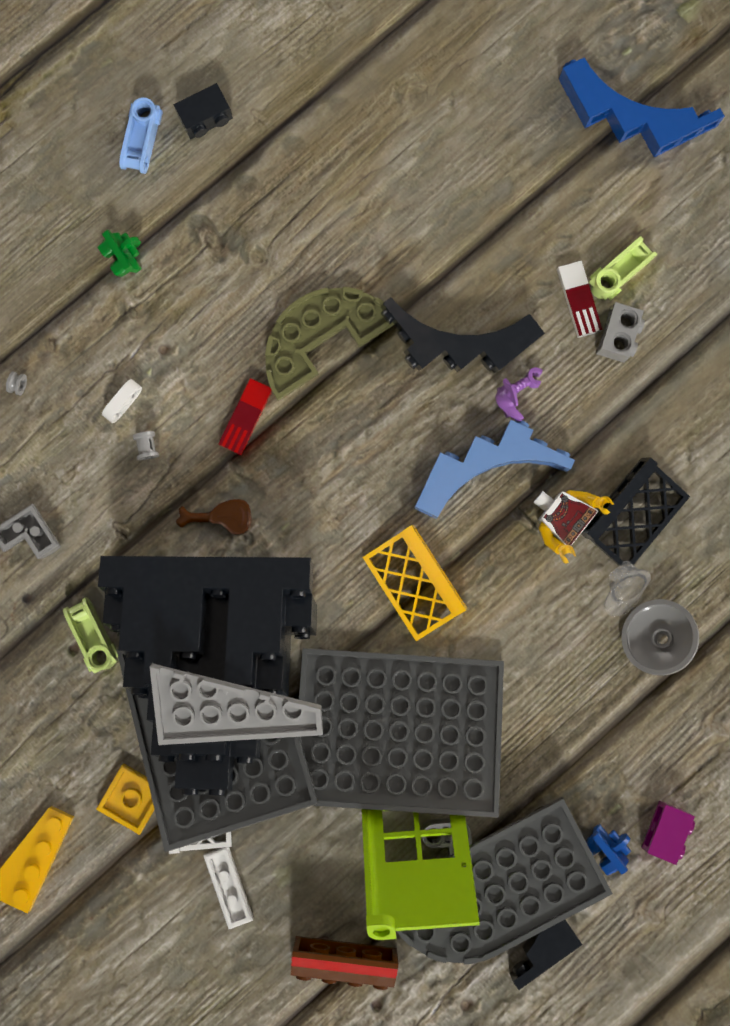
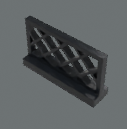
(624, 495)

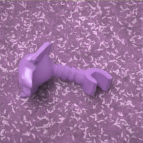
(507, 394)

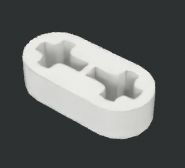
(122, 401)

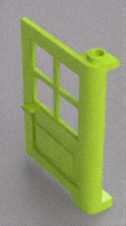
(416, 891)

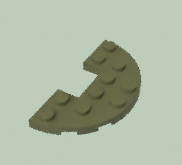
(312, 322)

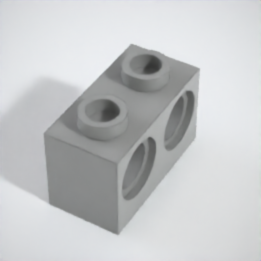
(617, 331)

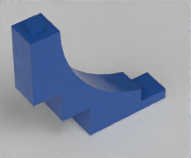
(659, 127)

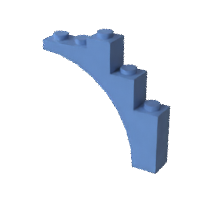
(483, 455)

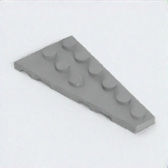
(213, 710)

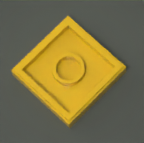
(128, 799)

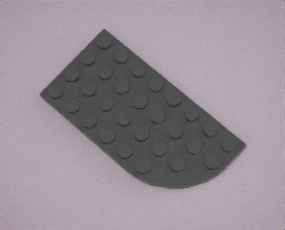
(523, 885)

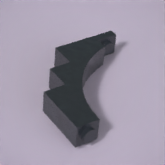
(544, 951)

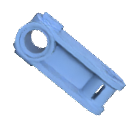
(140, 135)

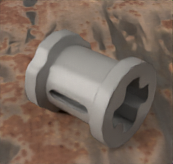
(145, 445)

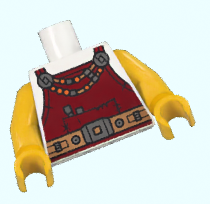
(567, 517)

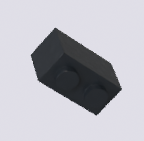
(203, 111)

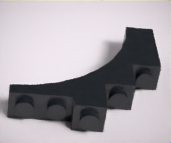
(459, 350)

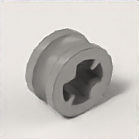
(16, 383)

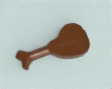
(231, 514)

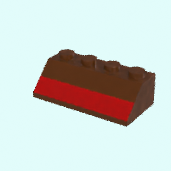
(344, 962)

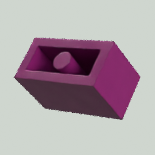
(668, 833)

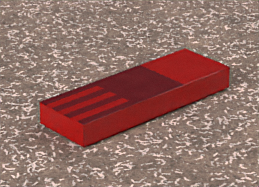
(245, 416)

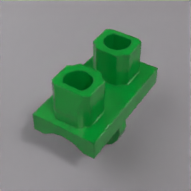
(125, 251)

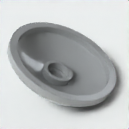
(644, 630)

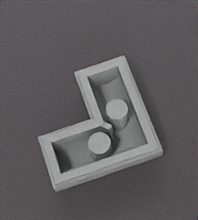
(31, 527)

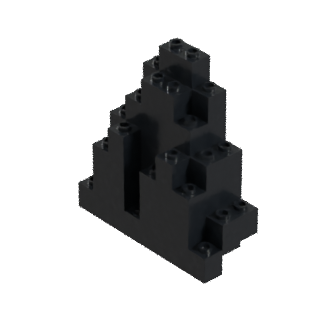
(210, 620)

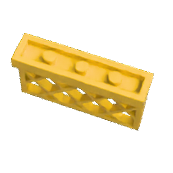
(433, 571)

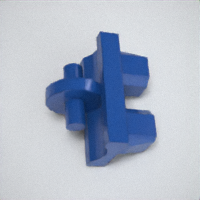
(614, 848)

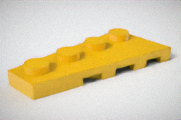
(30, 862)

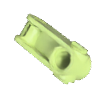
(621, 270)
(90, 635)

